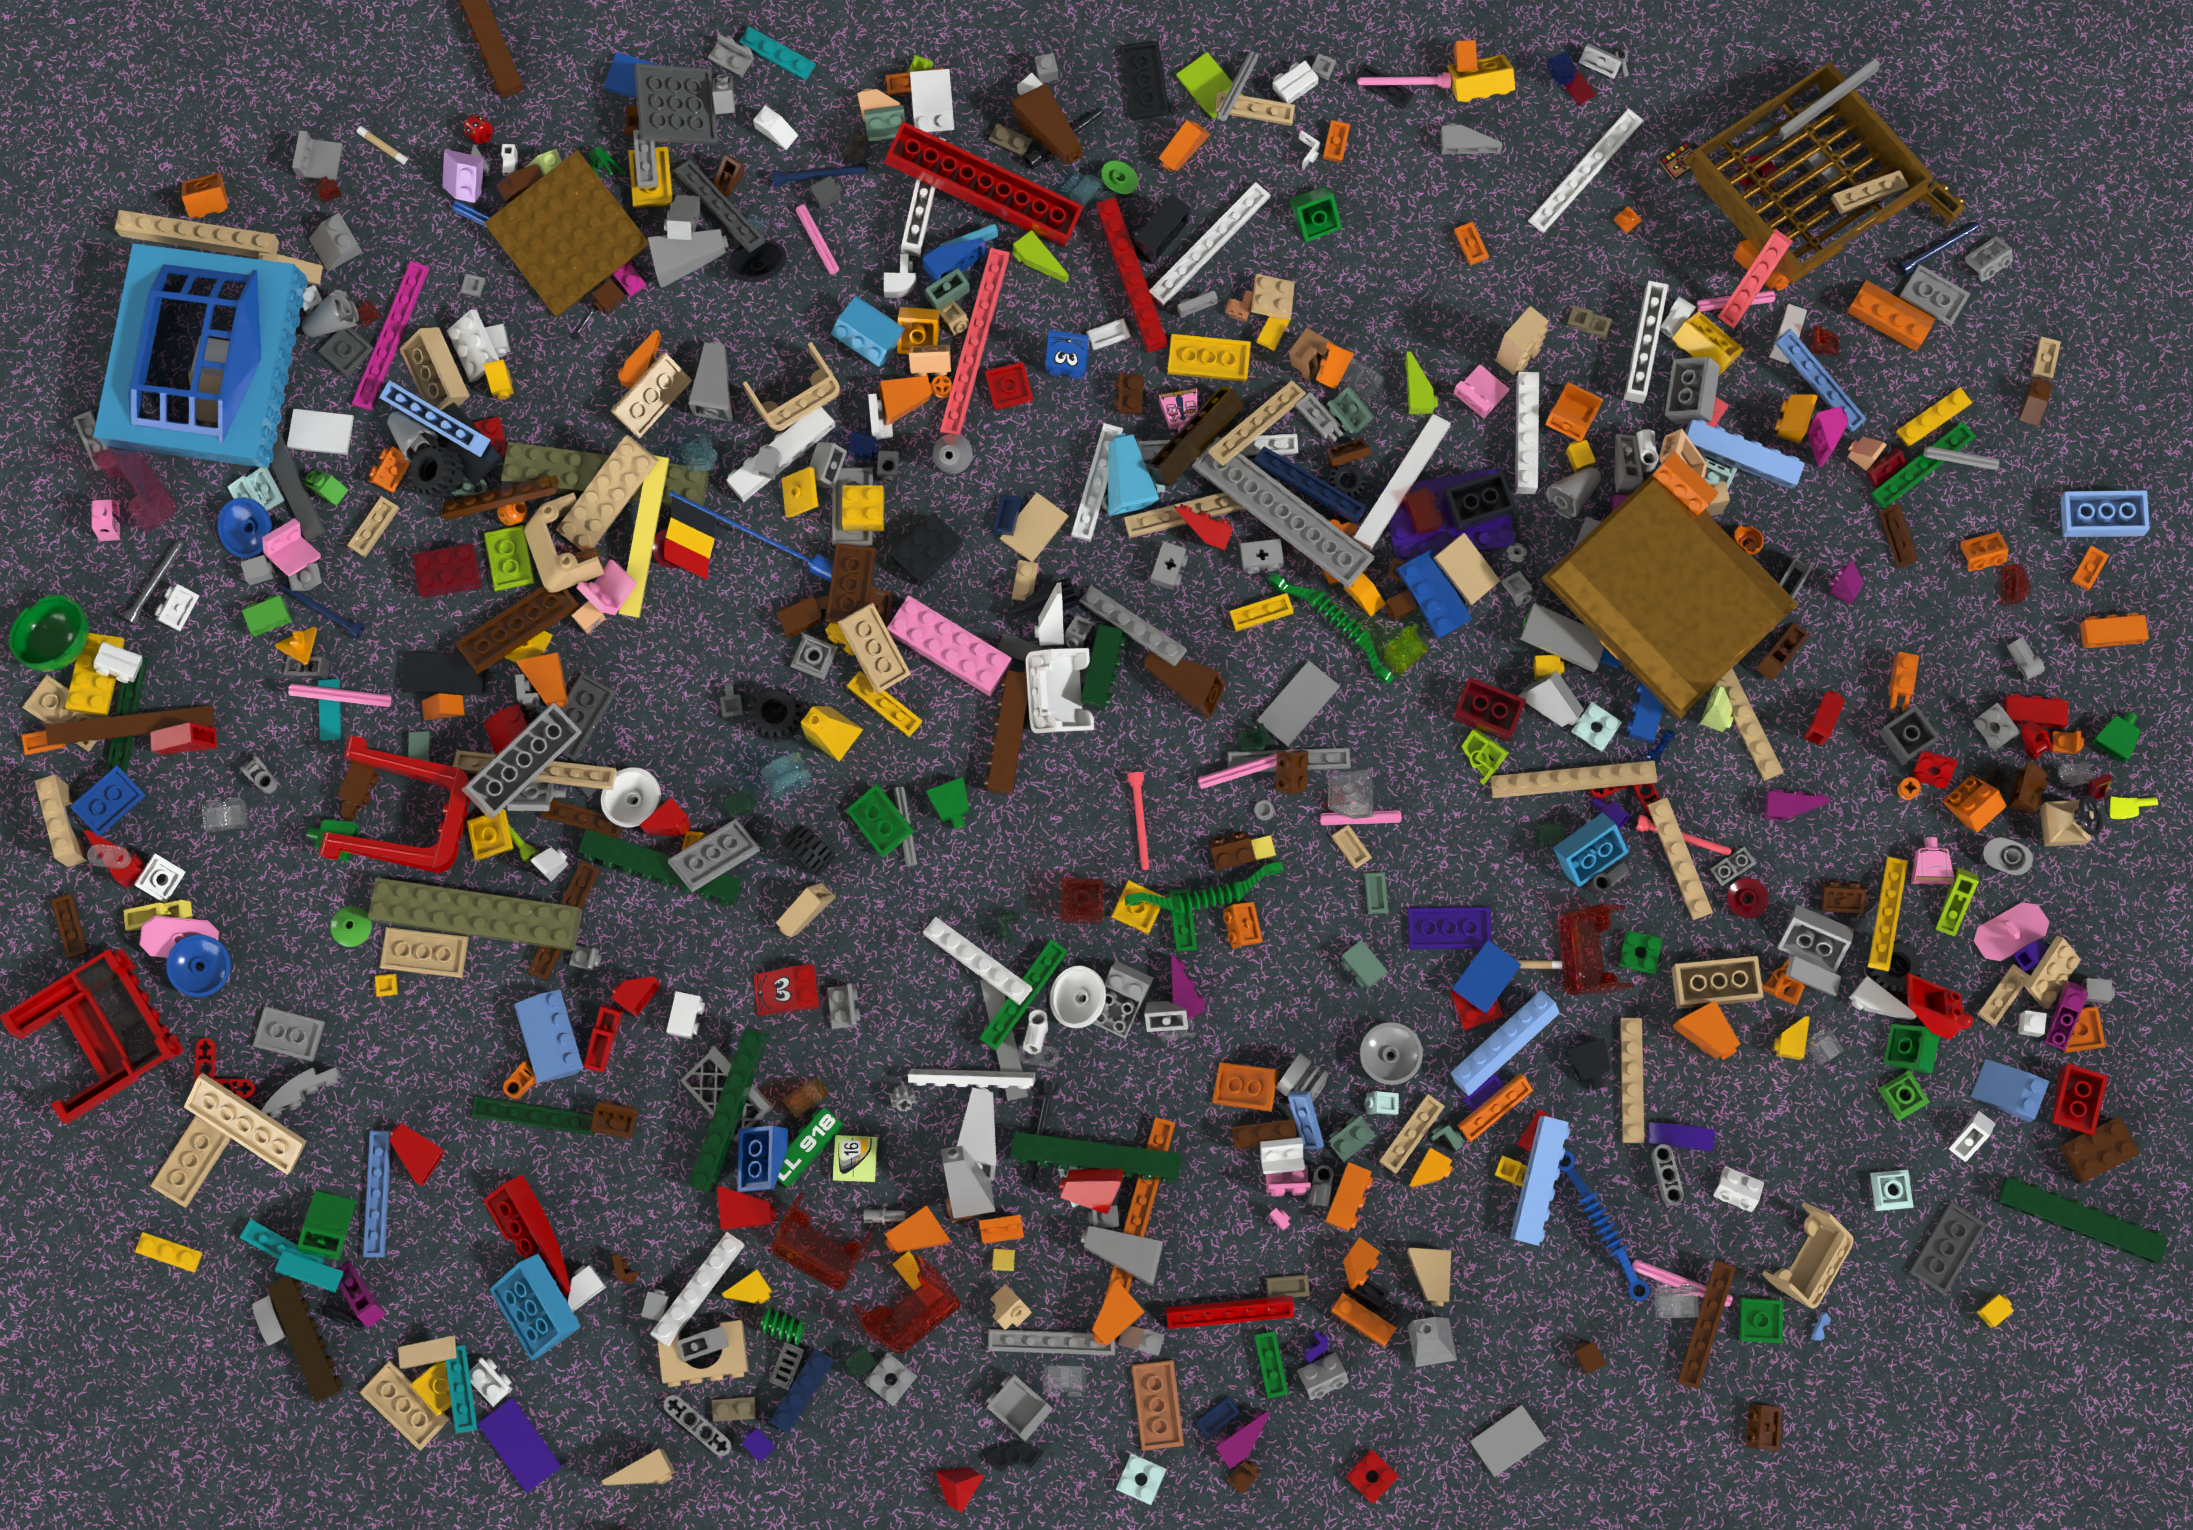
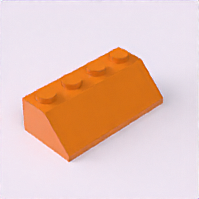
(1891, 315)

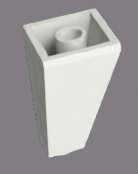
(979, 1130)

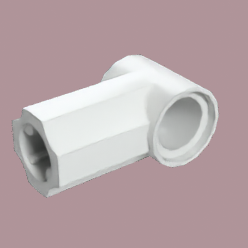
(1678, 315)
(1647, 449)
(1035, 1032)

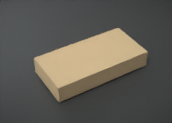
(1351, 846)

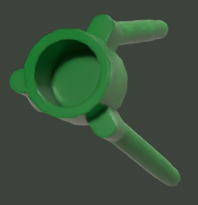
(601, 159)

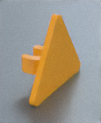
(299, 645)

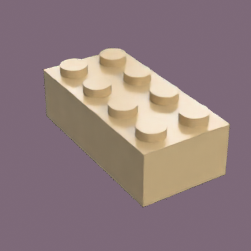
(1522, 341)
(1717, 980)

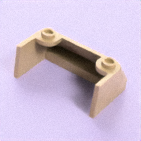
(823, 390)
(557, 570)
(1817, 1260)

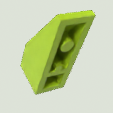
(1037, 256)
(1420, 392)
(1957, 901)

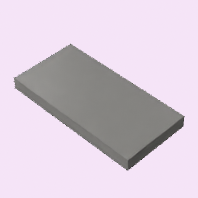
(849, 477)
(1562, 637)
(1298, 703)
(713, 855)

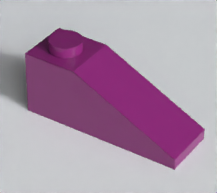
(359, 1296)

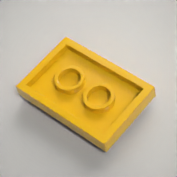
(652, 196)

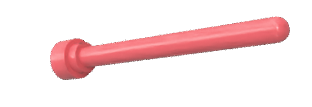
(1136, 781)
(1645, 824)

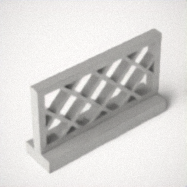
(723, 1062)

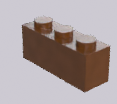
(1251, 1135)

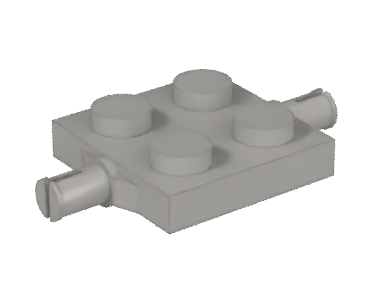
(536, 797)

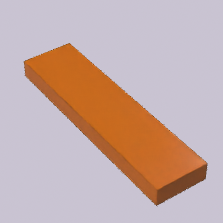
(1495, 1107)

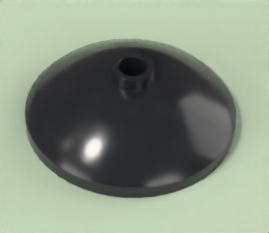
(757, 265)

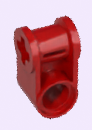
(2035, 740)

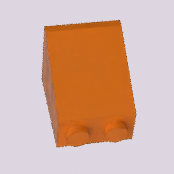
(1747, 254)
(1709, 1031)

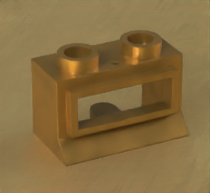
(1937, 207)

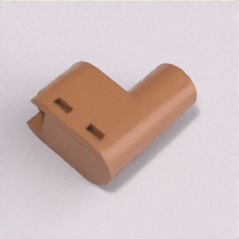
(1240, 309)

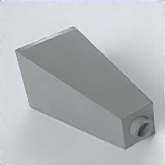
(680, 257)
(711, 386)
(967, 1184)
(1127, 1252)
(1431, 1341)

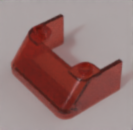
(1583, 952)
(815, 1252)
(913, 1316)

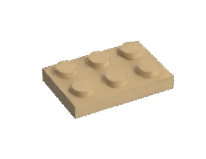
(2052, 972)

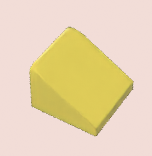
(1003, 1260)

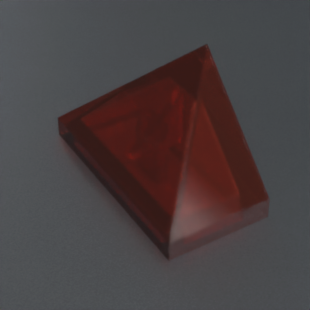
(1824, 342)
(2014, 585)

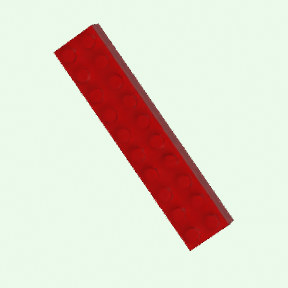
(983, 184)

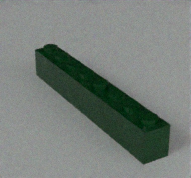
(652, 866)
(729, 1109)
(1093, 1155)
(2082, 1220)

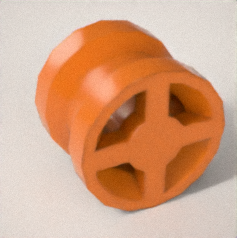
(941, 382)
(1905, 791)

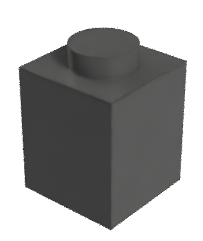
(826, 192)

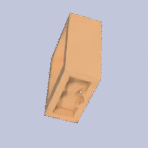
(1685, 449)

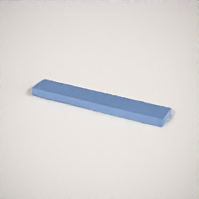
(1818, 378)
(377, 1194)

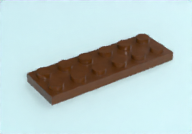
(515, 627)

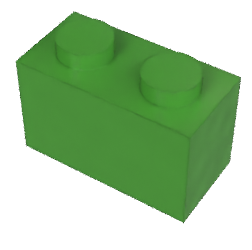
(266, 615)

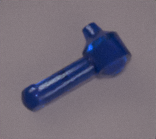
(1655, 755)

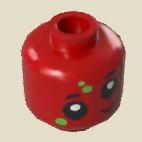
(478, 129)

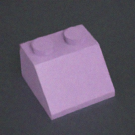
(463, 175)

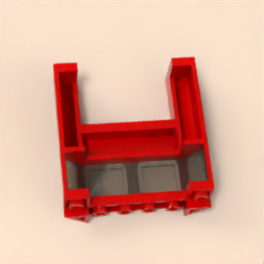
(109, 1022)

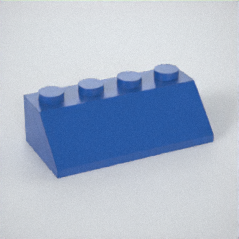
(1434, 594)

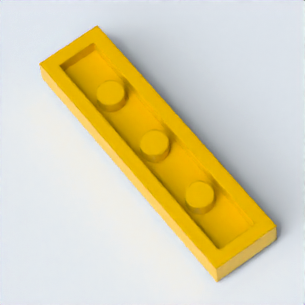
(1934, 417)
(885, 705)

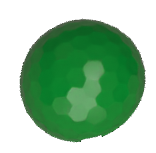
(49, 634)

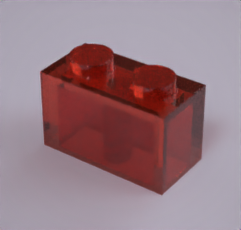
(1423, 512)

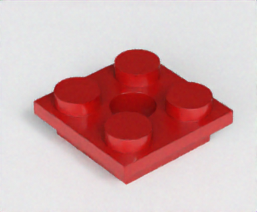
(1938, 777)
(1386, 1476)

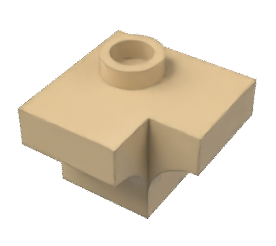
(1009, 1308)

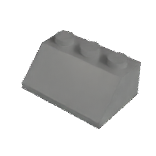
(1816, 939)

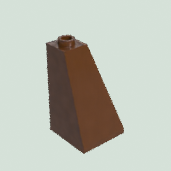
(1044, 121)
(1191, 681)

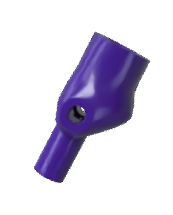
(1612, 811)

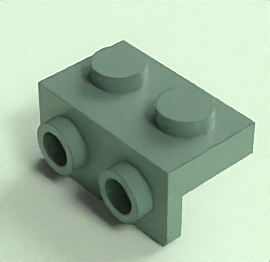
(1350, 411)

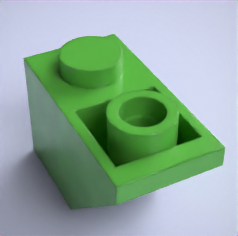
(325, 486)

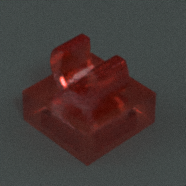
(328, 189)

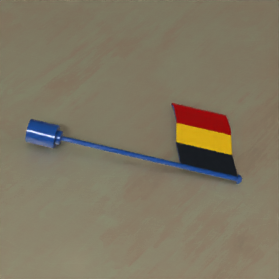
(693, 536)

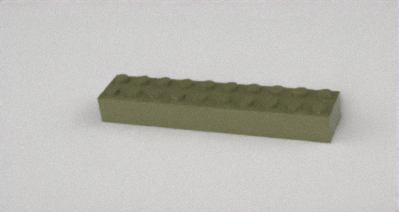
(578, 469)
(475, 914)

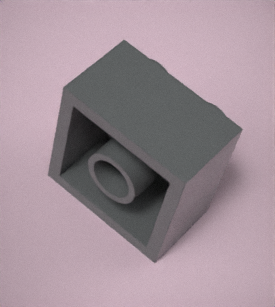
(1909, 735)

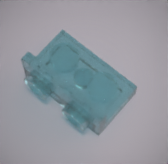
(699, 455)

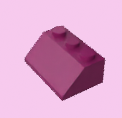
(1825, 432)

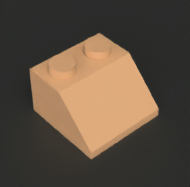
(930, 359)

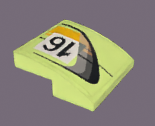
(855, 1158)

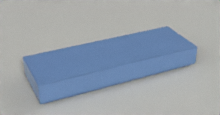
(1305, 1119)

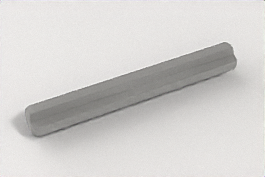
(1962, 458)
(908, 844)

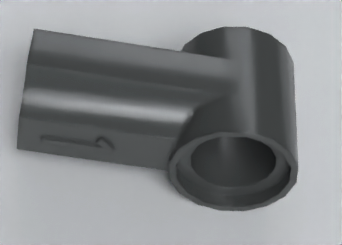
(1609, 876)

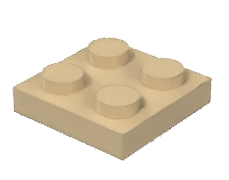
(1272, 297)

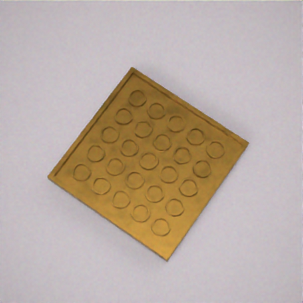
(567, 233)

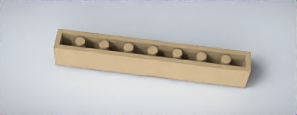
(195, 234)

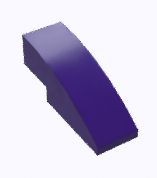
(1681, 1136)

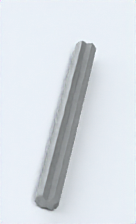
(1237, 86)

